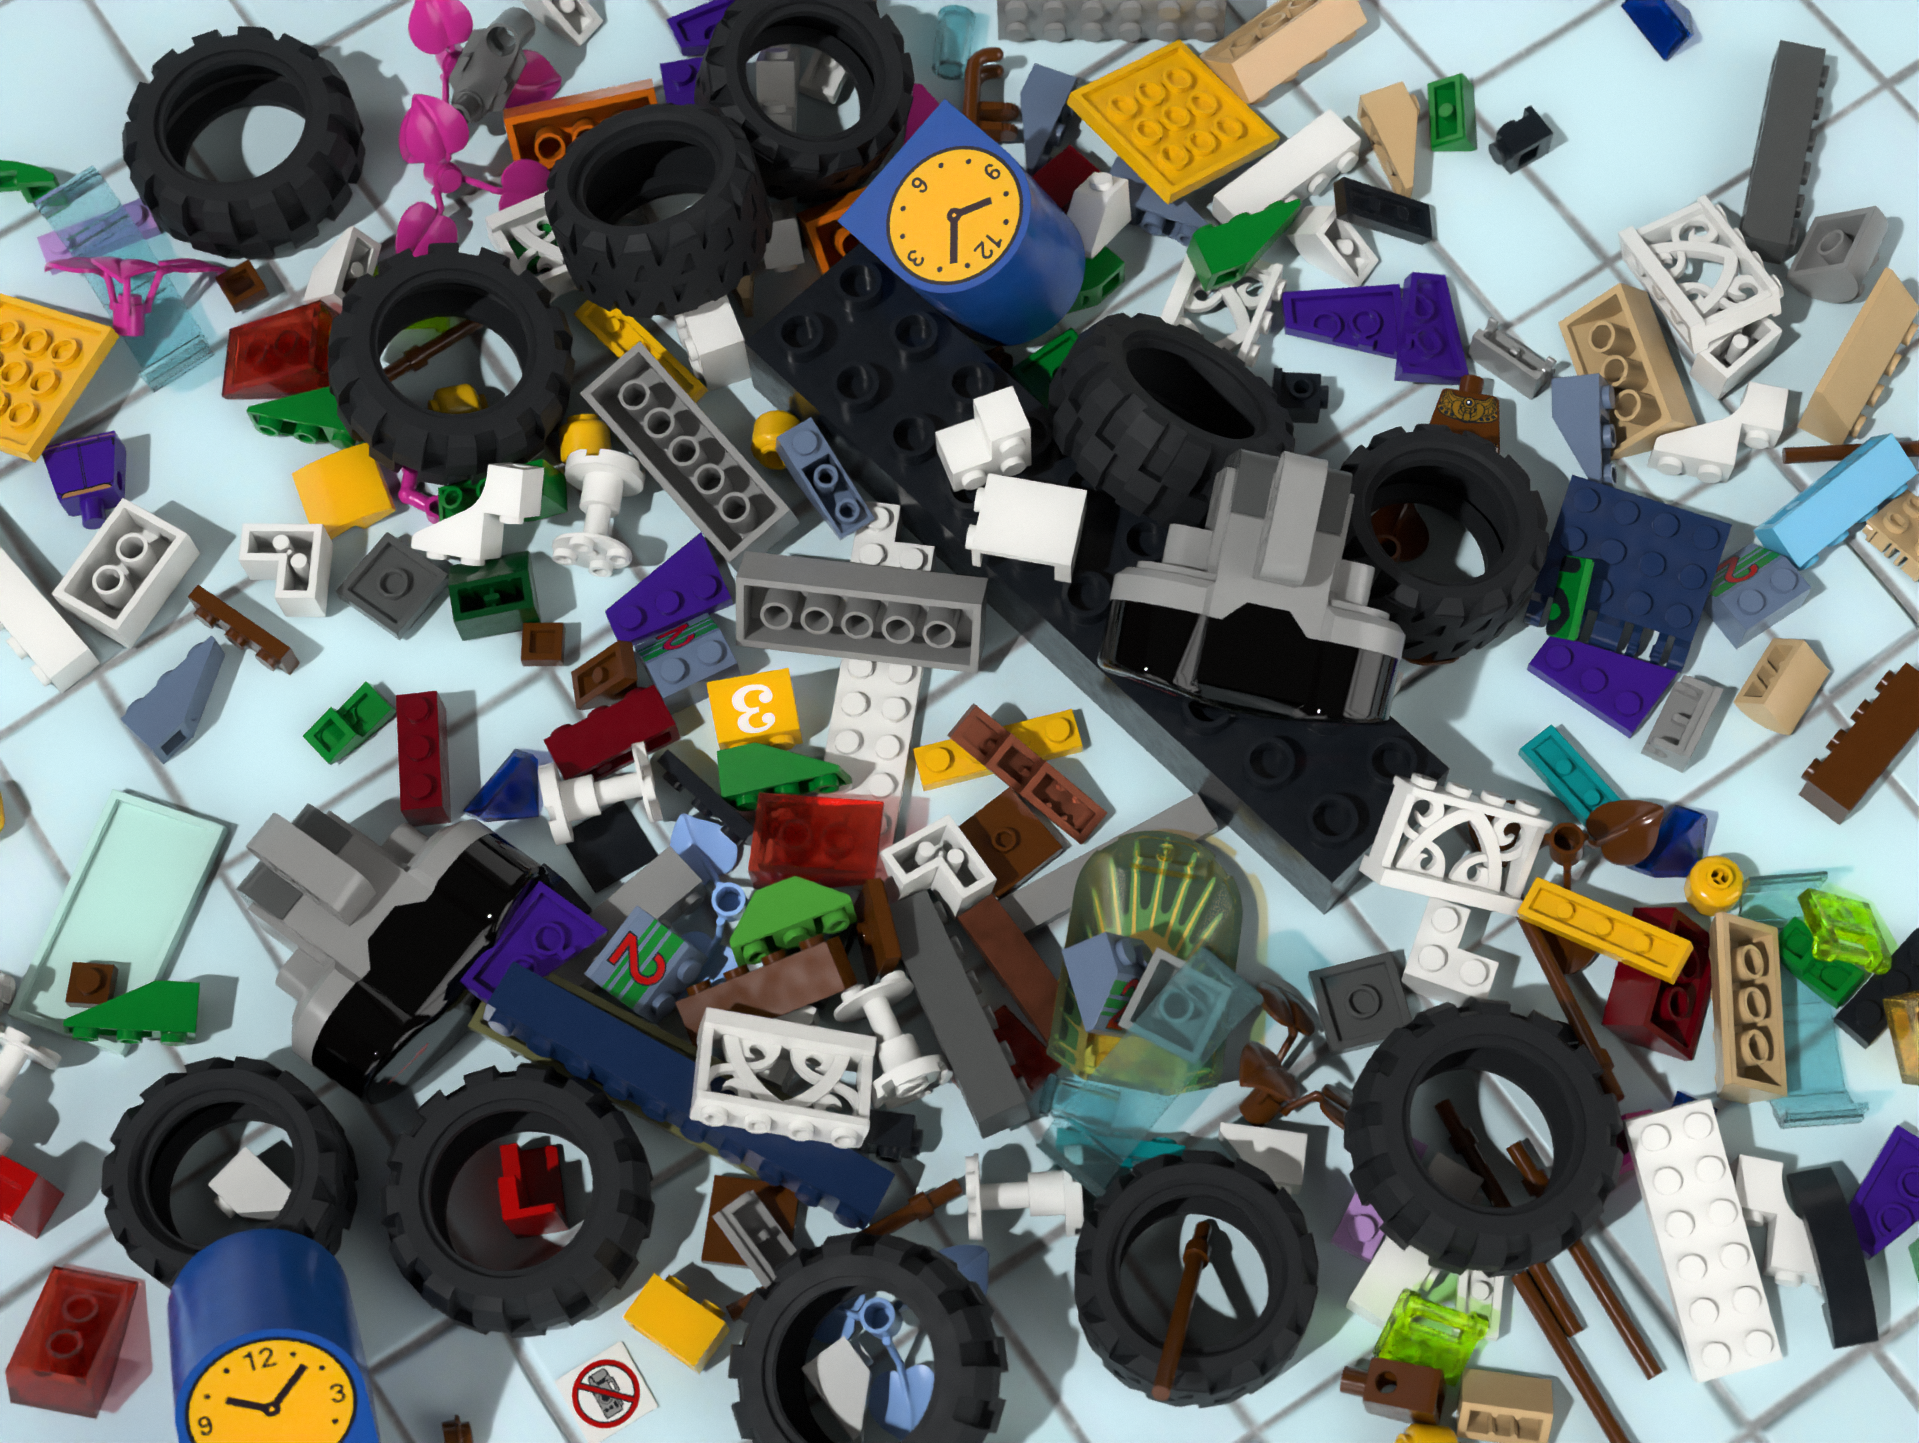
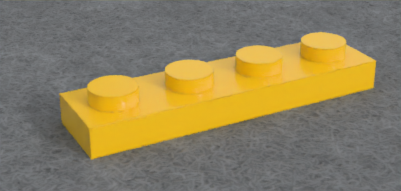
(622, 332)
(949, 764)
(1605, 930)

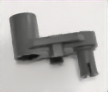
(491, 65)

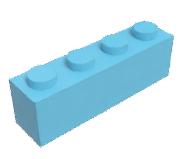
(1838, 501)

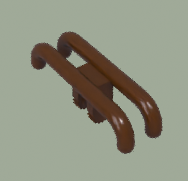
(988, 114)

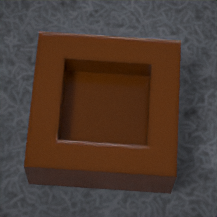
(242, 286)
(543, 644)
(91, 984)

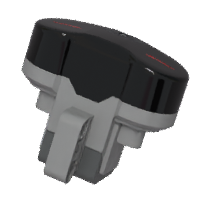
(1260, 605)
(381, 938)

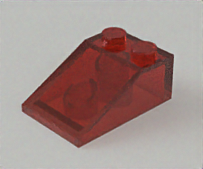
(279, 354)
(815, 839)
(71, 1343)

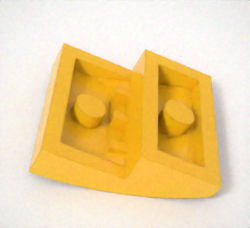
(344, 490)

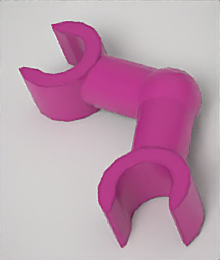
(410, 496)

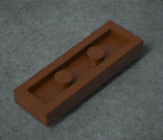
(242, 631)

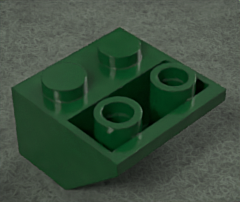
(493, 596)

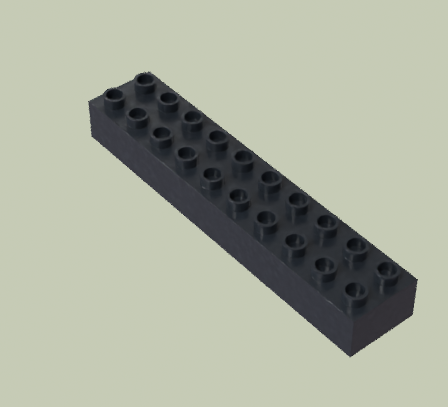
(891, 372)

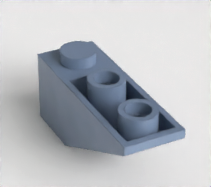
(1044, 114)
(1152, 213)
(1583, 417)
(823, 478)
(173, 708)

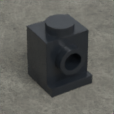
(1521, 141)
(1300, 395)
(892, 1136)

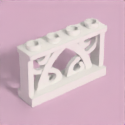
(522, 223)
(1238, 302)
(1695, 321)
(1486, 888)
(755, 1106)

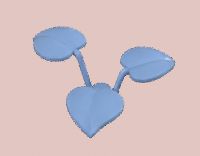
(710, 856)
(902, 1396)

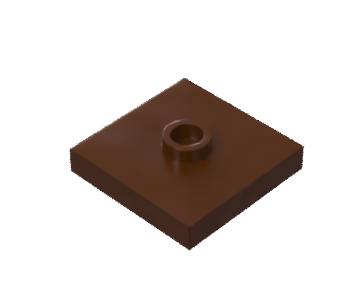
(1010, 841)
(876, 931)
(777, 1200)

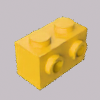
(678, 1322)

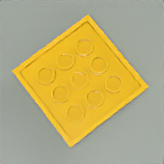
(1173, 121)
(43, 371)

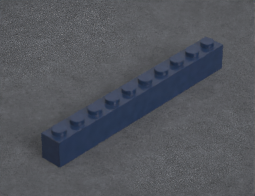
(662, 1084)

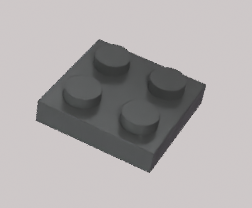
(393, 585)
(1359, 1002)

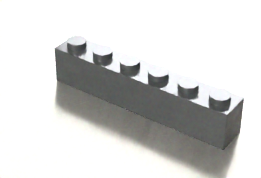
(1781, 150)
(957, 1017)

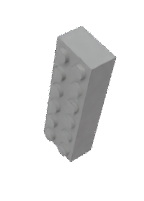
(1110, 20)
(689, 456)
(861, 611)

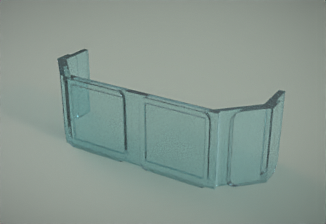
(96, 224)
(1811, 1048)
(1147, 1070)

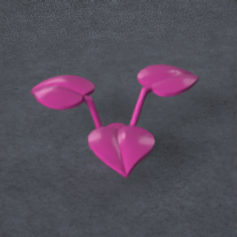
(440, 28)
(430, 136)
(129, 309)

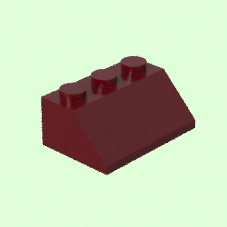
(1654, 1011)

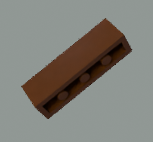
(1867, 748)
(774, 988)

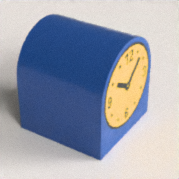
(971, 232)
(267, 1345)

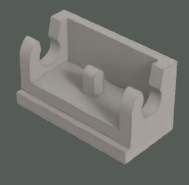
(1510, 360)
(1681, 722)
(755, 1235)

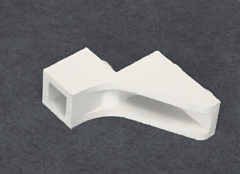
(778, 83)
(1711, 448)
(476, 534)
(1763, 1201)

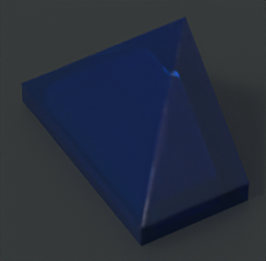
(1662, 22)
(509, 792)
(1678, 845)

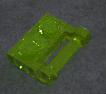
(1847, 919)
(1426, 1346)

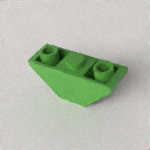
(786, 915)

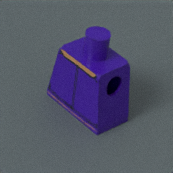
(88, 475)

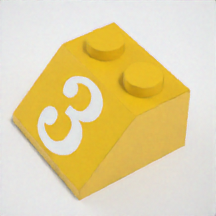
(755, 710)

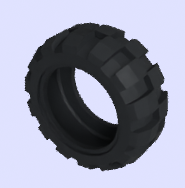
(222, 77)
(450, 286)
(1158, 414)
(1549, 1071)
(450, 1134)
(819, 1280)

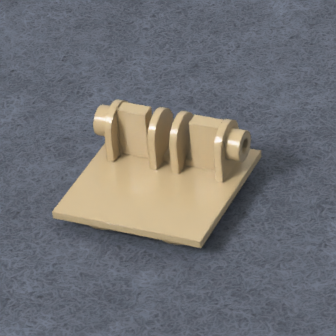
(1898, 525)

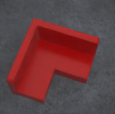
(532, 1191)
(26, 1198)

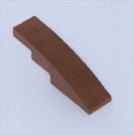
(1027, 774)
(1012, 961)

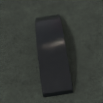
(1837, 1257)

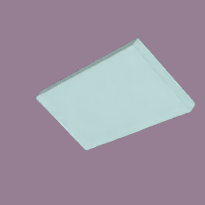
(121, 907)

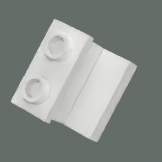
(1028, 523)

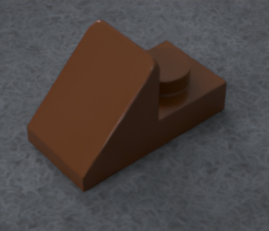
(605, 677)

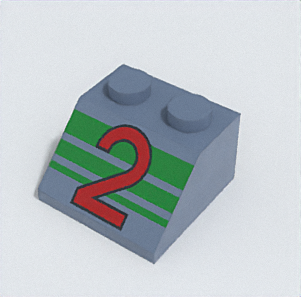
(1753, 593)
(686, 659)
(647, 965)
(1105, 977)

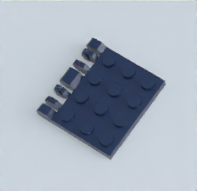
(1647, 568)

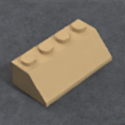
(1281, 43)
(1626, 346)
(1861, 361)
(1747, 1010)

